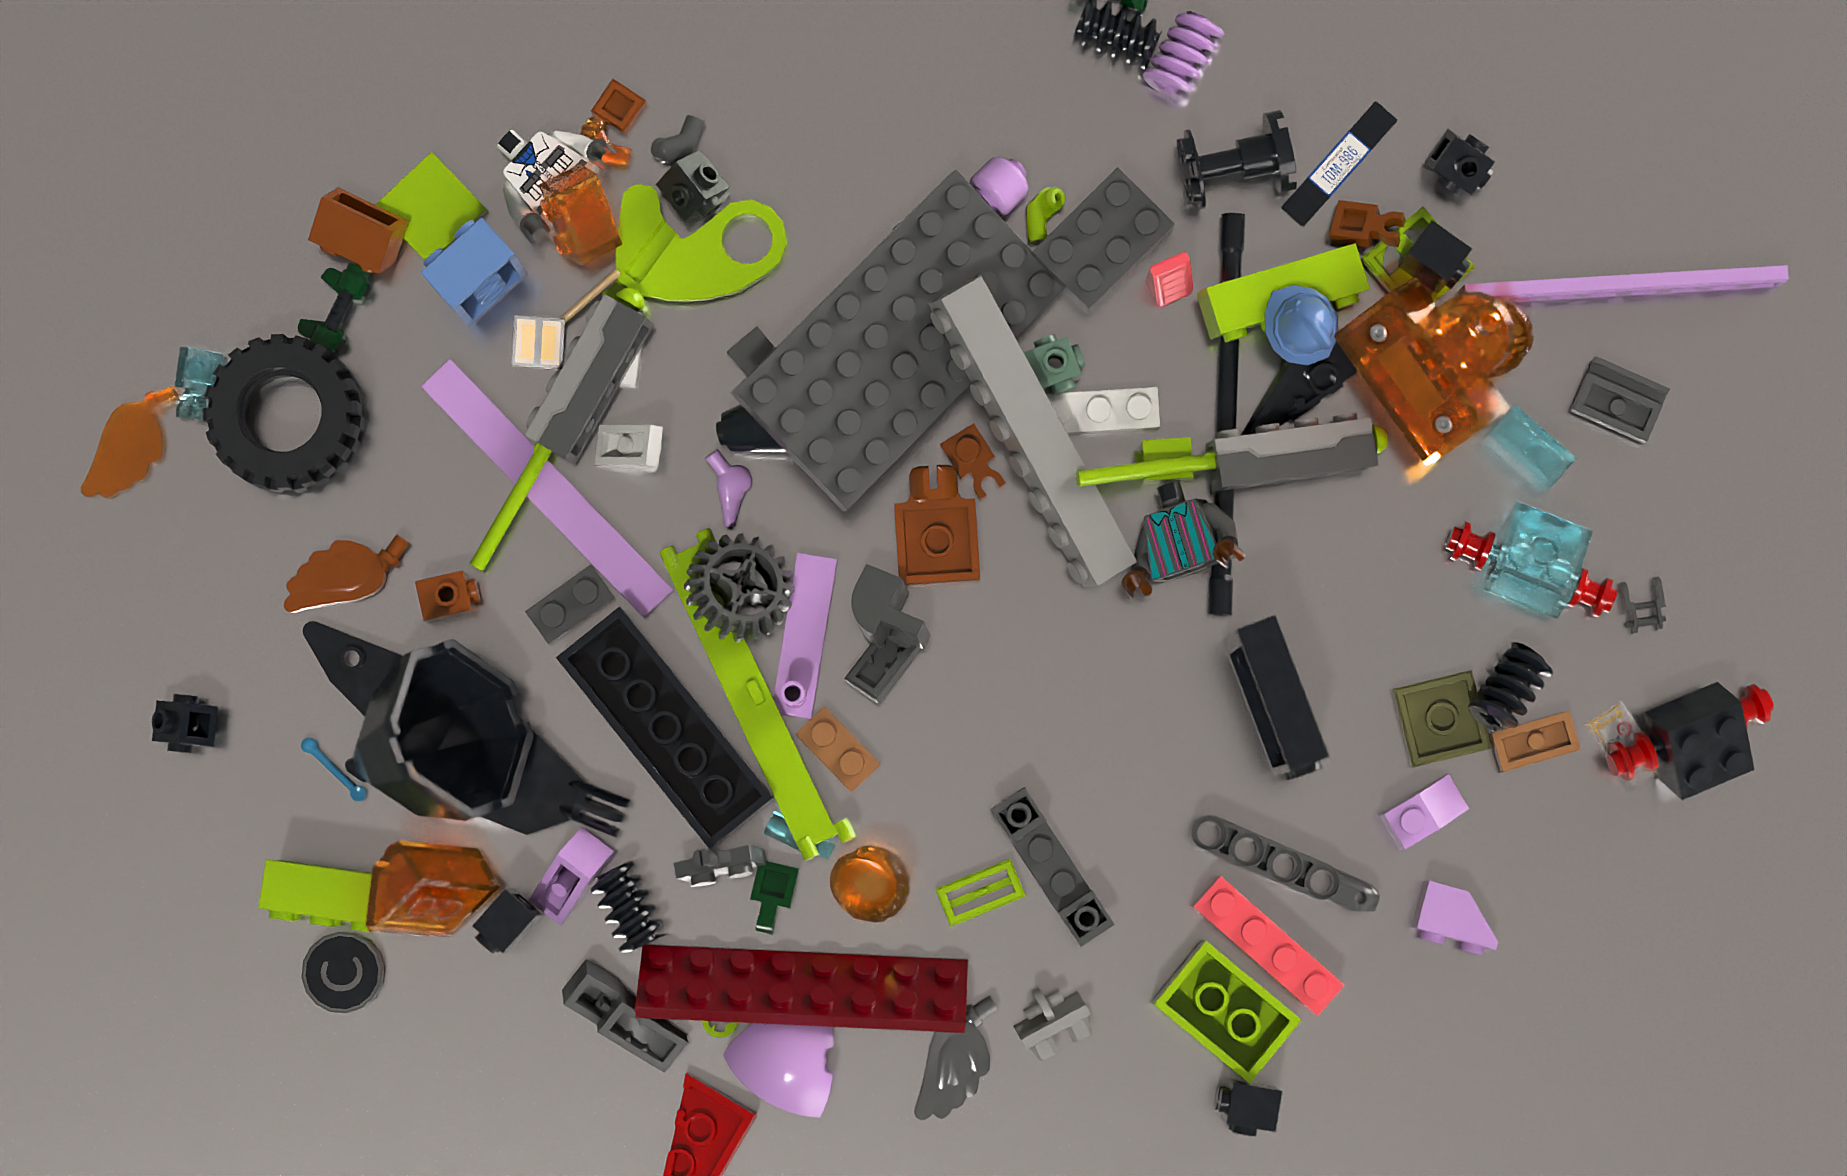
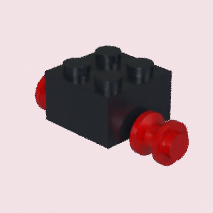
(1695, 739)

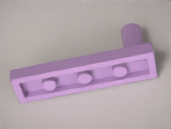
(804, 635)

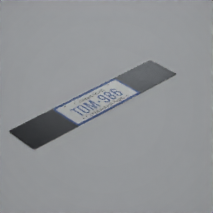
(1339, 163)

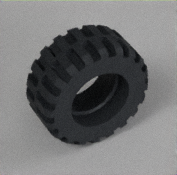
(236, 389)

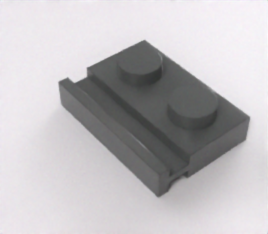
(1620, 400)

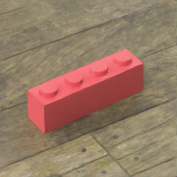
(1267, 945)

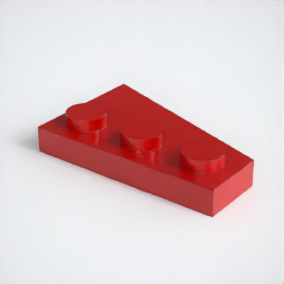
(706, 1131)

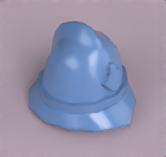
(1301, 324)

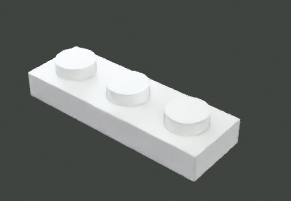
(1107, 410)

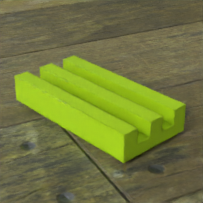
(948, 905)

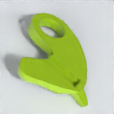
(688, 267)

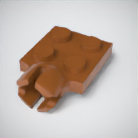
(936, 530)

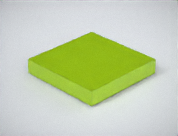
(433, 205)

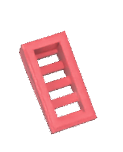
(1170, 279)

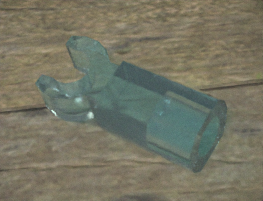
(779, 830)

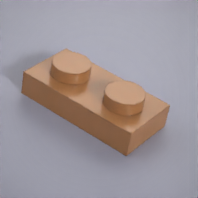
(1535, 741)
(837, 749)

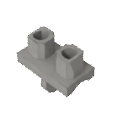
(1050, 1017)

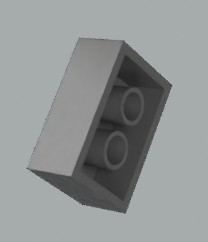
(1103, 240)

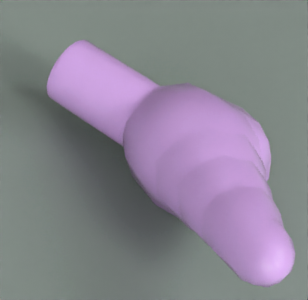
(731, 485)

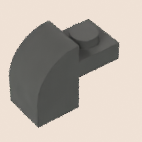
(877, 609)

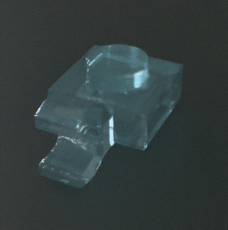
(194, 374)

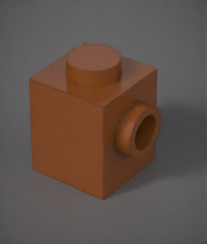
(447, 596)

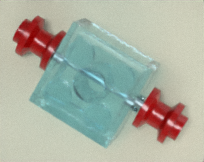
(1535, 562)

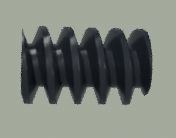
(1118, 32)
(1510, 686)
(627, 907)

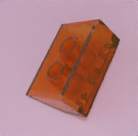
(427, 888)

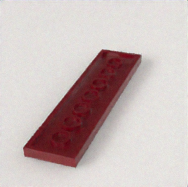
(802, 988)

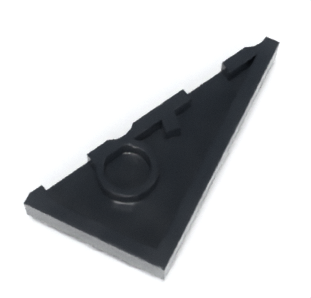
(1301, 388)

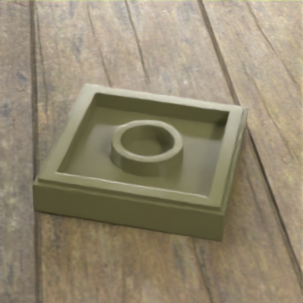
(1438, 719)

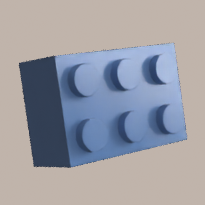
(473, 270)

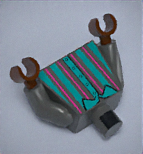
(1181, 540)

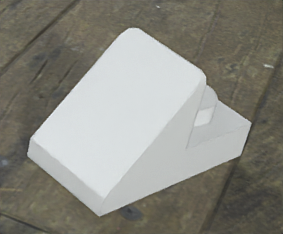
(629, 446)

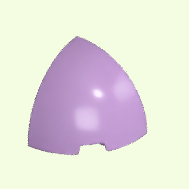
(784, 1065)

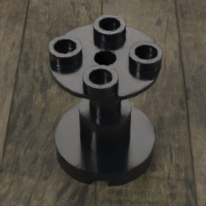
(1252, 157)

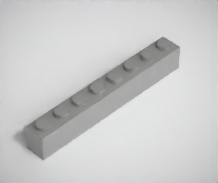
(1031, 432)

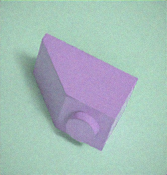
(1424, 812)
(570, 875)

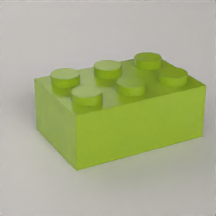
(315, 891)
(1226, 1011)

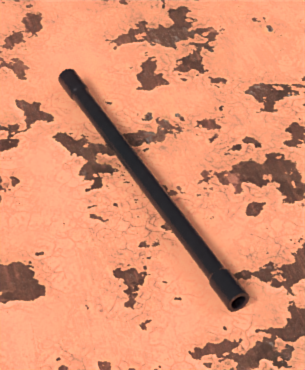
(1231, 246)

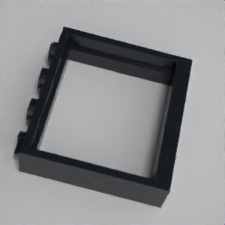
(1276, 698)

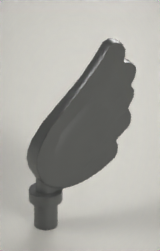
(955, 1065)

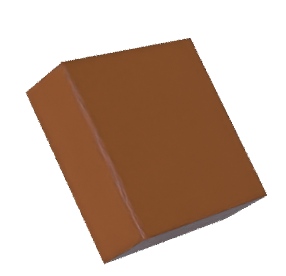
(618, 106)

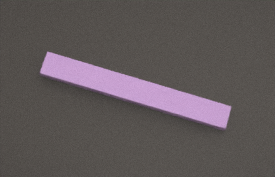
(1634, 284)
(550, 491)

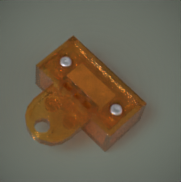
(1432, 364)

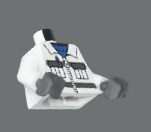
(538, 162)

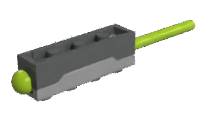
(576, 397)
(1266, 456)

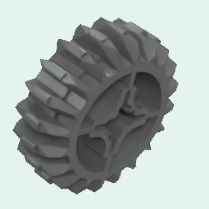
(768, 595)

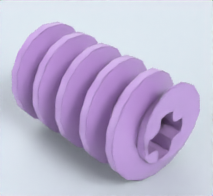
(1181, 54)

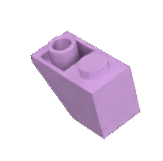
(1454, 915)

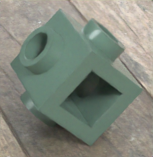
(1059, 350)

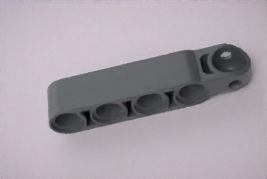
(1342, 887)

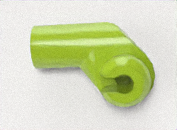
(1040, 210)

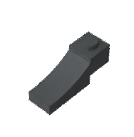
(612, 1008)

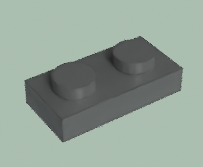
(570, 604)

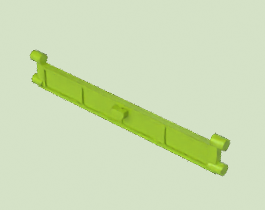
(760, 719)

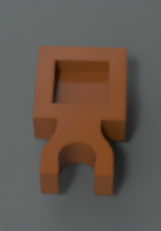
(1362, 223)
(970, 456)

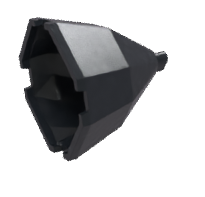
(443, 735)

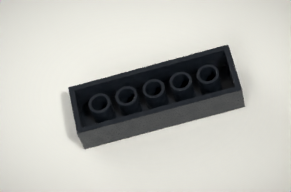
(665, 728)

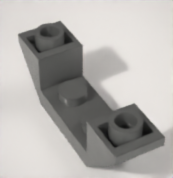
(1052, 867)

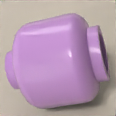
(1001, 184)

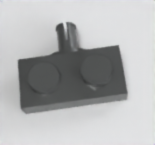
(709, 863)

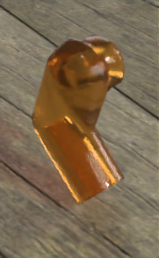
(595, 129)

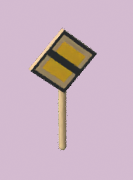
(540, 339)

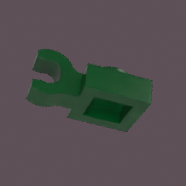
(774, 888)

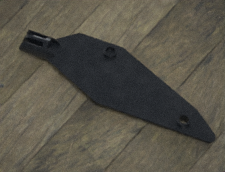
(548, 787)

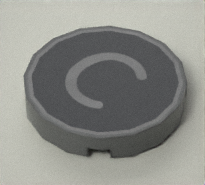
(342, 972)

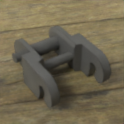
(1630, 607)

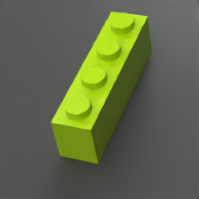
(1242, 302)

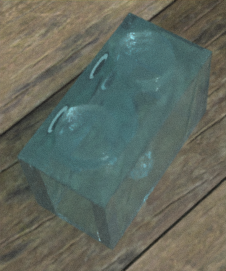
(1529, 449)

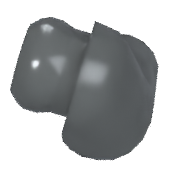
(681, 145)

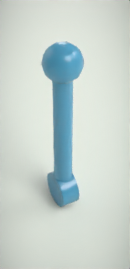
(357, 792)

